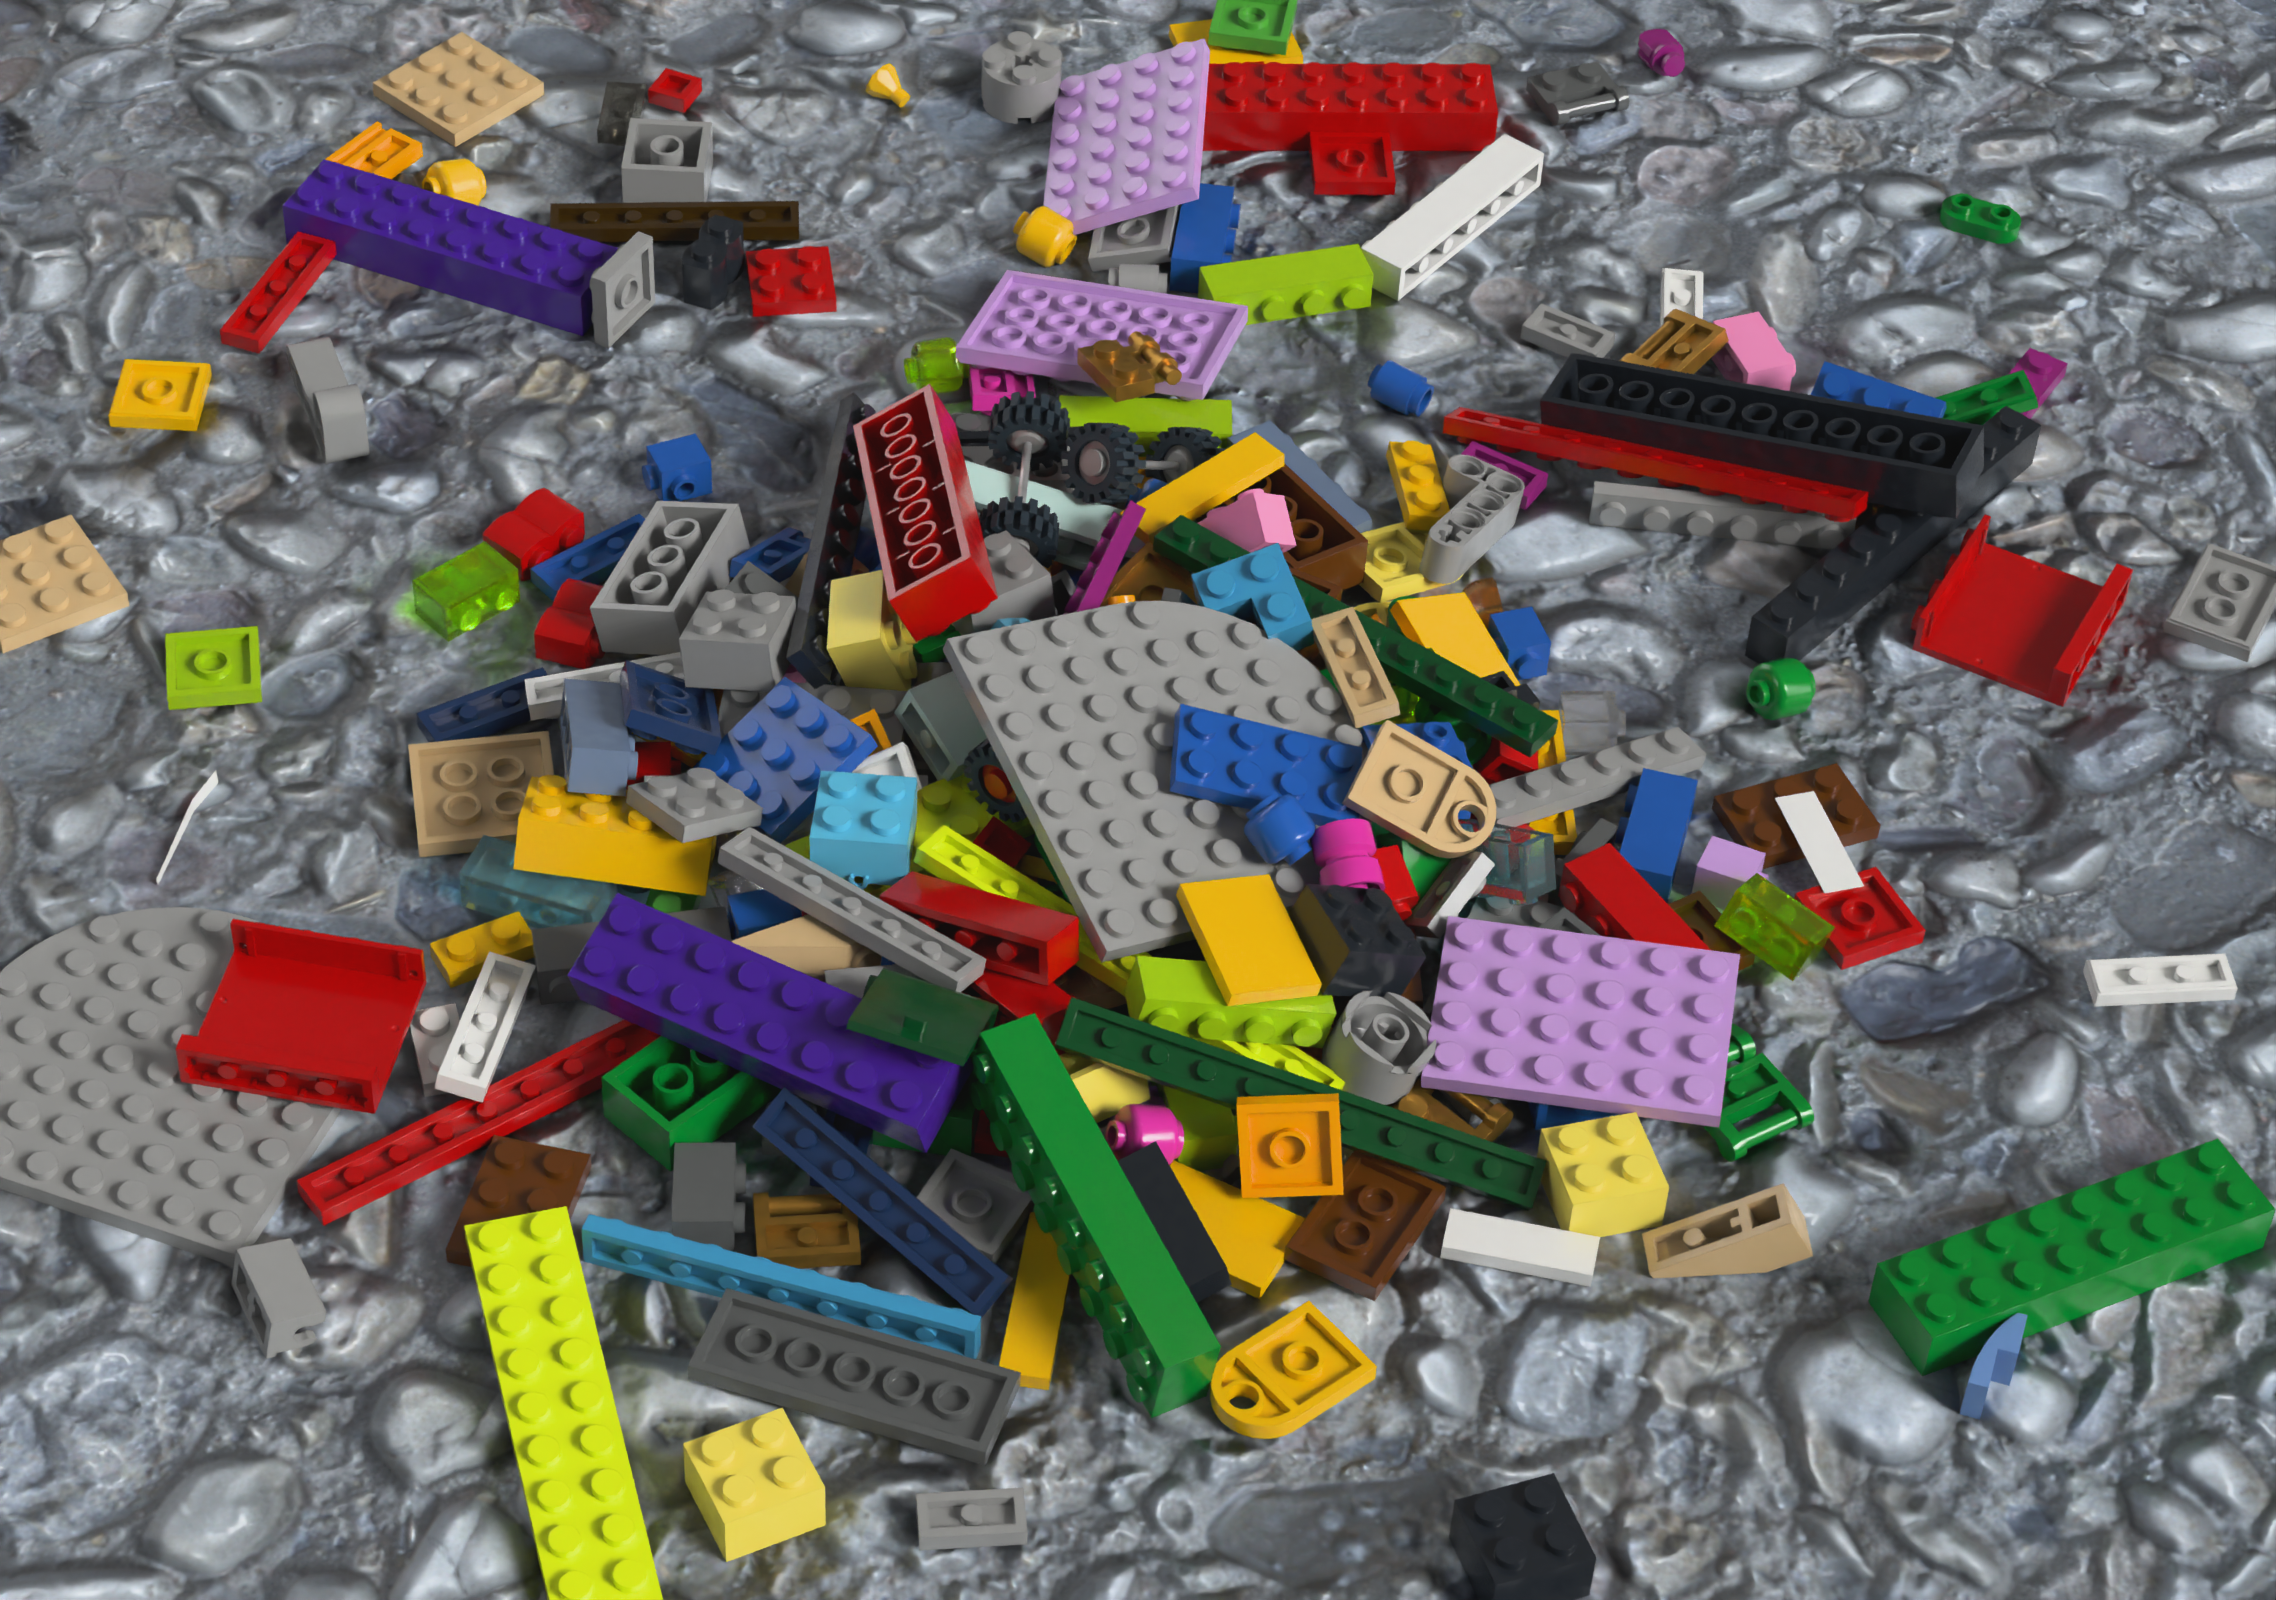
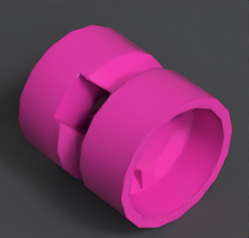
(1346, 854)

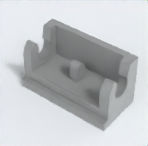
(276, 1295)

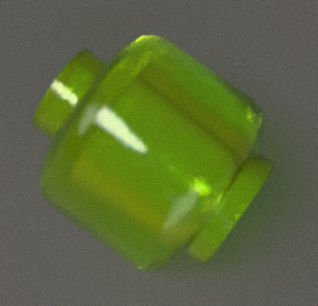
(935, 364)

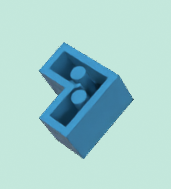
(1258, 591)

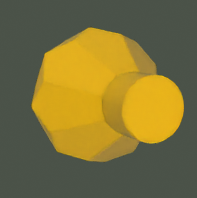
(886, 85)

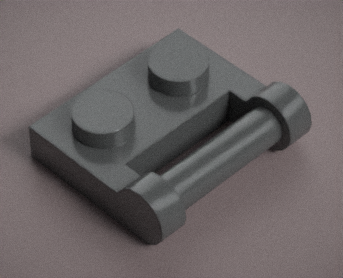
(1576, 92)

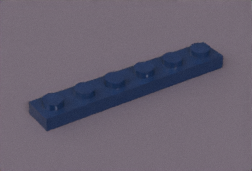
(882, 1203)

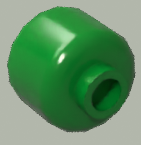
(1780, 688)

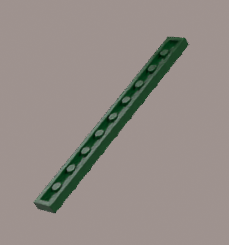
(1402, 659)
(1364, 1124)

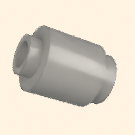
(1138, 277)

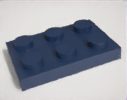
(668, 709)

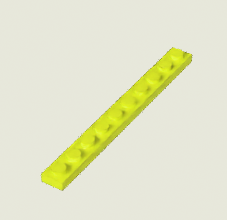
(965, 863)

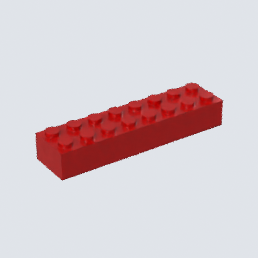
(1416, 103)
(924, 514)

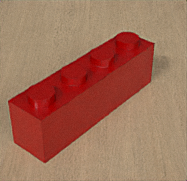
(1620, 902)
(1007, 932)
(1021, 998)

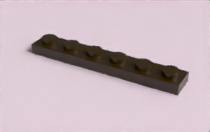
(674, 219)

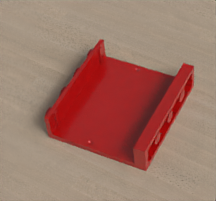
(2016, 618)
(306, 1017)

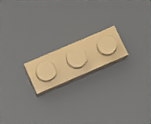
(1354, 668)

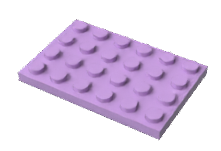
(1129, 138)
(1042, 320)
(1582, 1021)

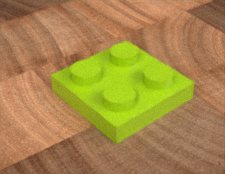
(213, 668)

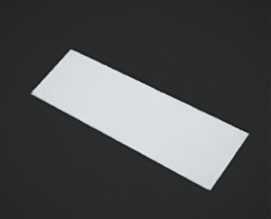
(1819, 842)

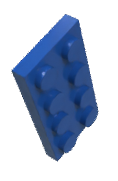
(1247, 761)

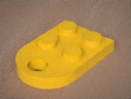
(1290, 1373)

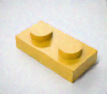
(464, 953)

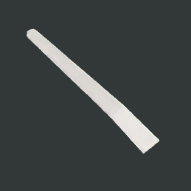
(196, 801)

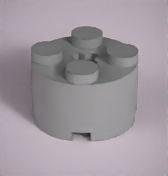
(1020, 78)
(1379, 1046)

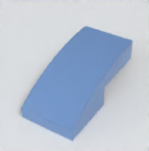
(1994, 1364)

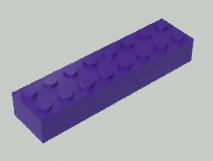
(449, 245)
(761, 1021)

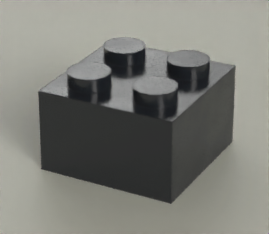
(1355, 940)
(1522, 1543)

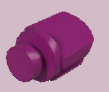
(1661, 52)

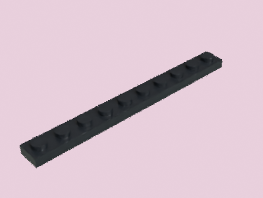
(831, 544)

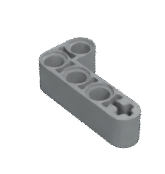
(330, 404)
(1481, 512)

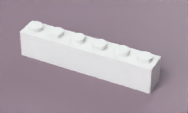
(1452, 215)

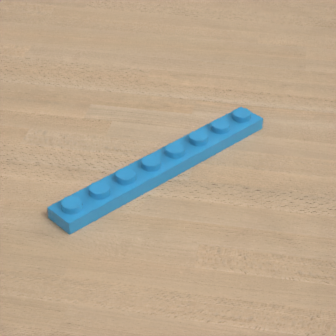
(713, 1269)

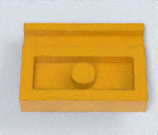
(379, 152)

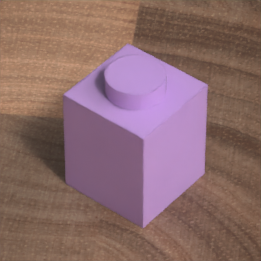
(1725, 869)

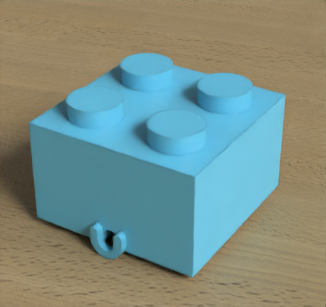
(864, 826)

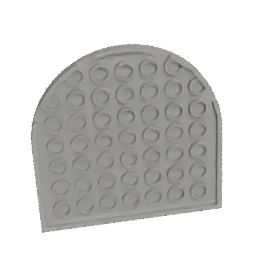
(1087, 742)
(98, 1093)

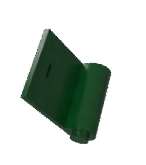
(922, 1016)

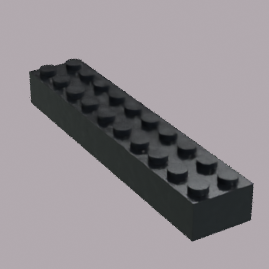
(1890, 453)

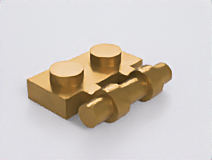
(1128, 370)

